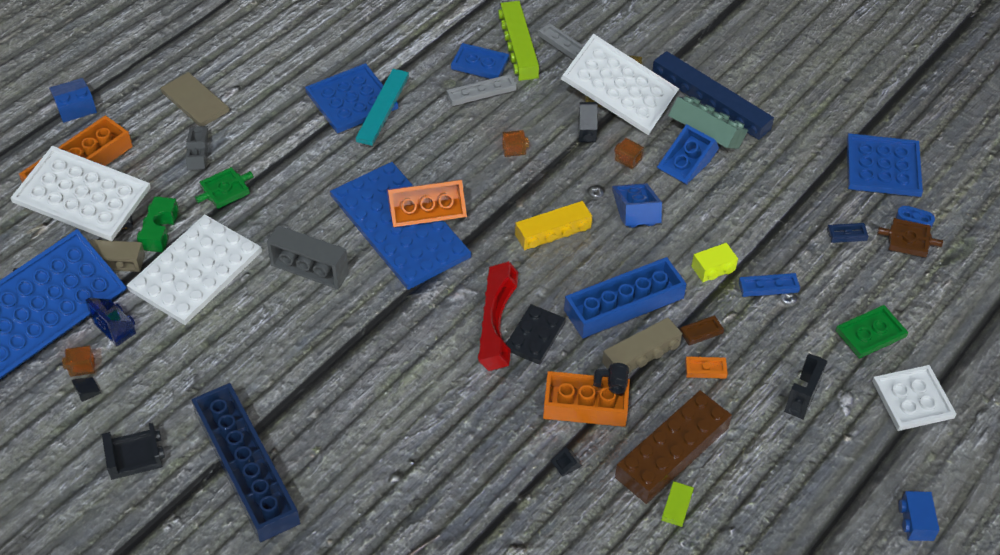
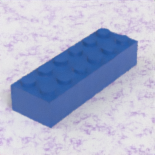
(624, 297)

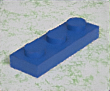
(769, 284)

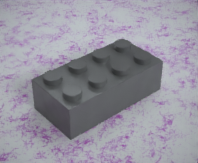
(308, 257)

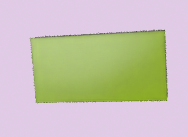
(677, 504)

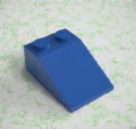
(73, 100)
(688, 154)
(637, 204)

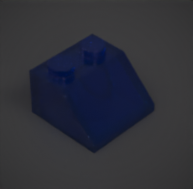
(111, 320)

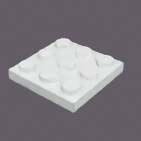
(913, 397)

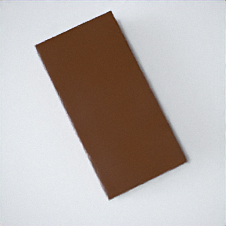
(701, 330)

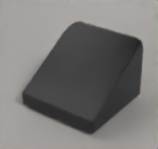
(86, 388)
(566, 461)

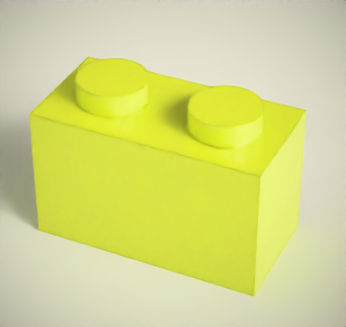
(714, 262)

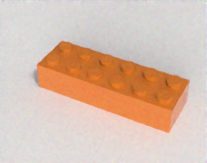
(99, 143)

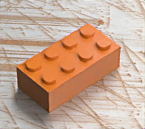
(576, 400)

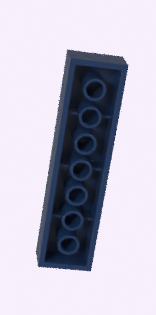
(246, 462)

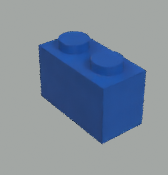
(919, 516)

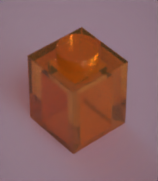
(514, 143)
(628, 153)
(79, 361)

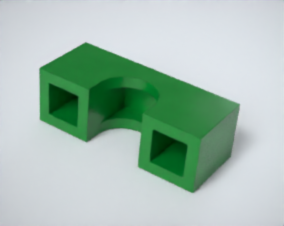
(160, 212)

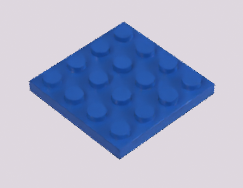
(346, 97)
(884, 165)

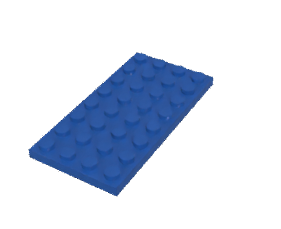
(410, 250)
(49, 297)

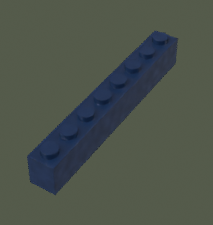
(710, 92)

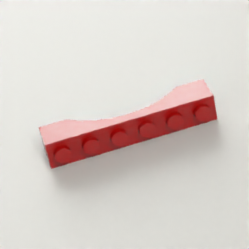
(501, 283)

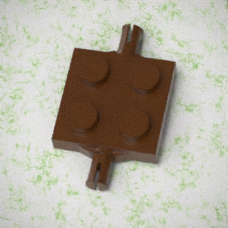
(910, 237)

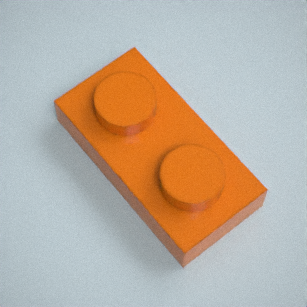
(706, 367)

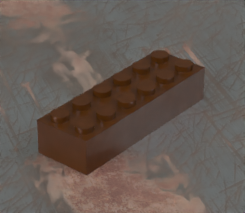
(672, 446)

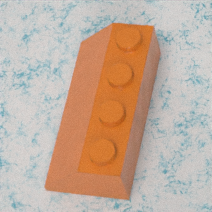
(426, 203)

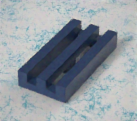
(846, 233)

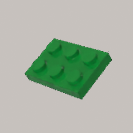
(871, 331)

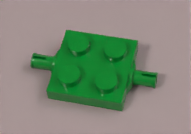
(224, 187)

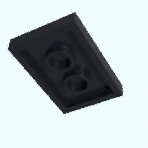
(535, 334)

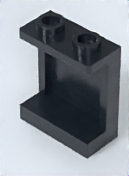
(801, 397)
(133, 452)

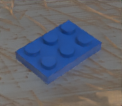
(480, 61)

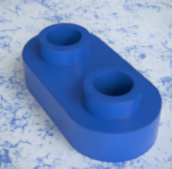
(915, 215)

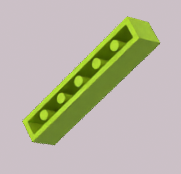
(518, 40)

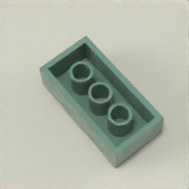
(704, 119)

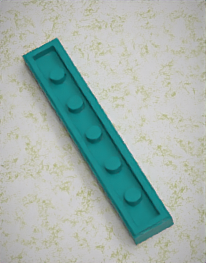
(382, 107)

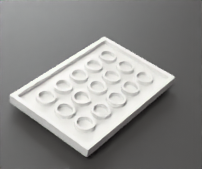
(620, 84)
(81, 193)
(194, 269)

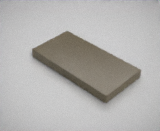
(194, 99)

